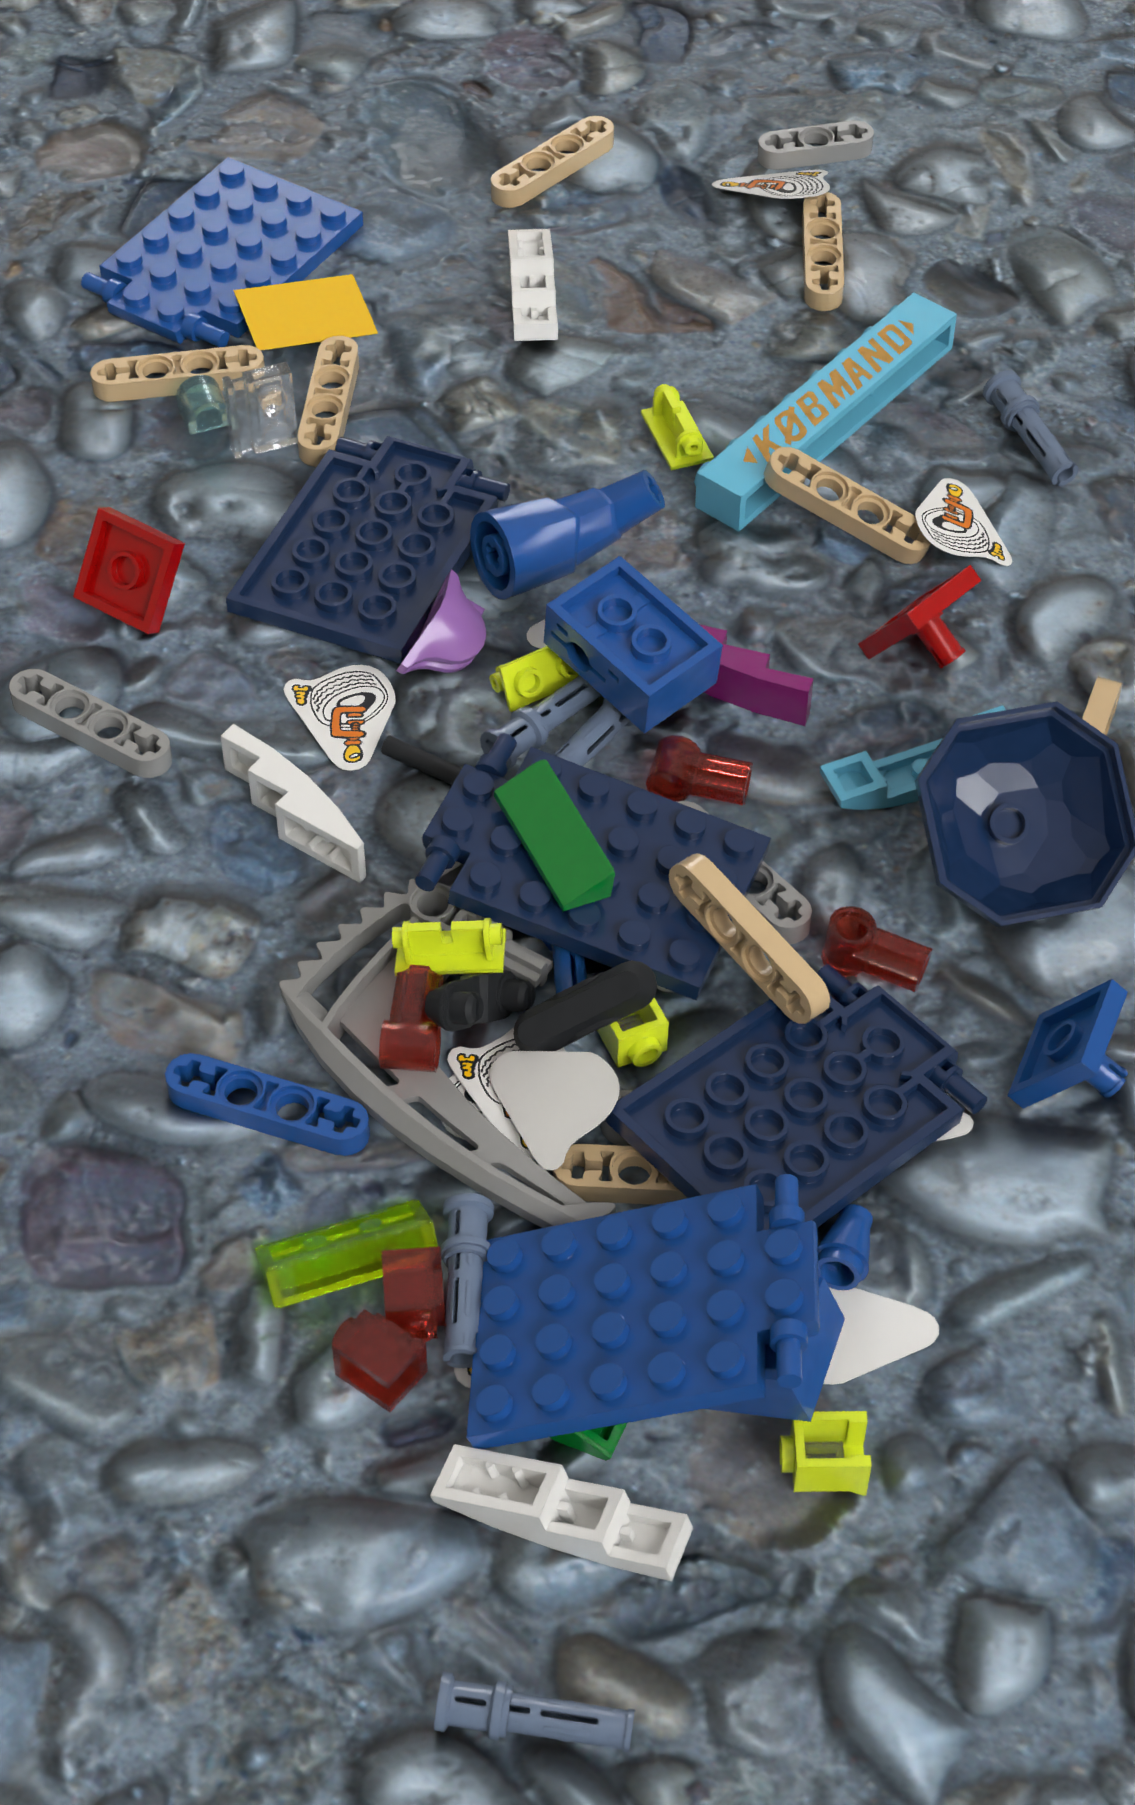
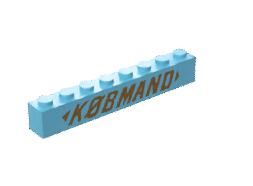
(826, 407)

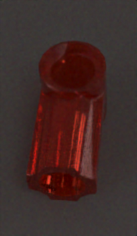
(684, 770)
(859, 946)
(409, 1037)

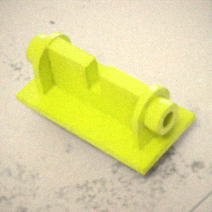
(675, 430)
(531, 677)
(464, 949)

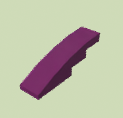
(750, 684)

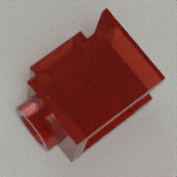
(414, 1290)
(378, 1358)

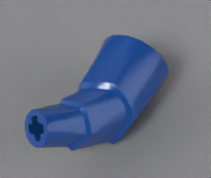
(547, 538)

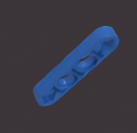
(263, 1111)

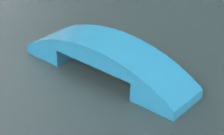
(881, 783)

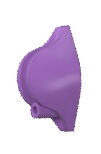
(450, 634)

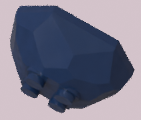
(1027, 814)

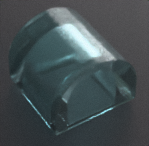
(201, 404)

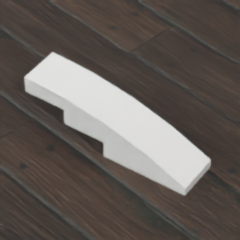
(532, 285)
(302, 809)
(562, 1513)

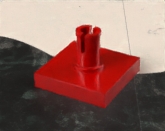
(128, 570)
(924, 619)

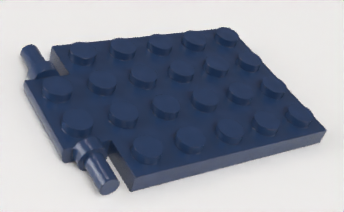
(367, 546)
(638, 835)
(808, 1100)

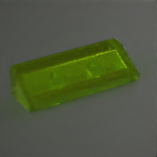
(341, 1252)

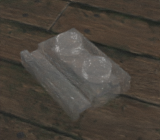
(261, 409)

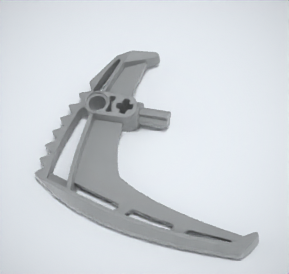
(361, 1014)

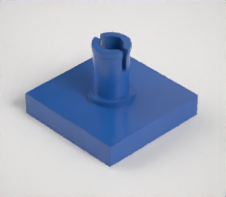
(1071, 1047)

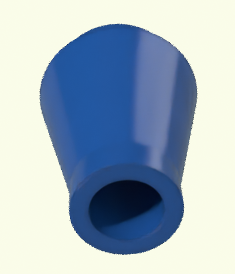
(846, 1249)

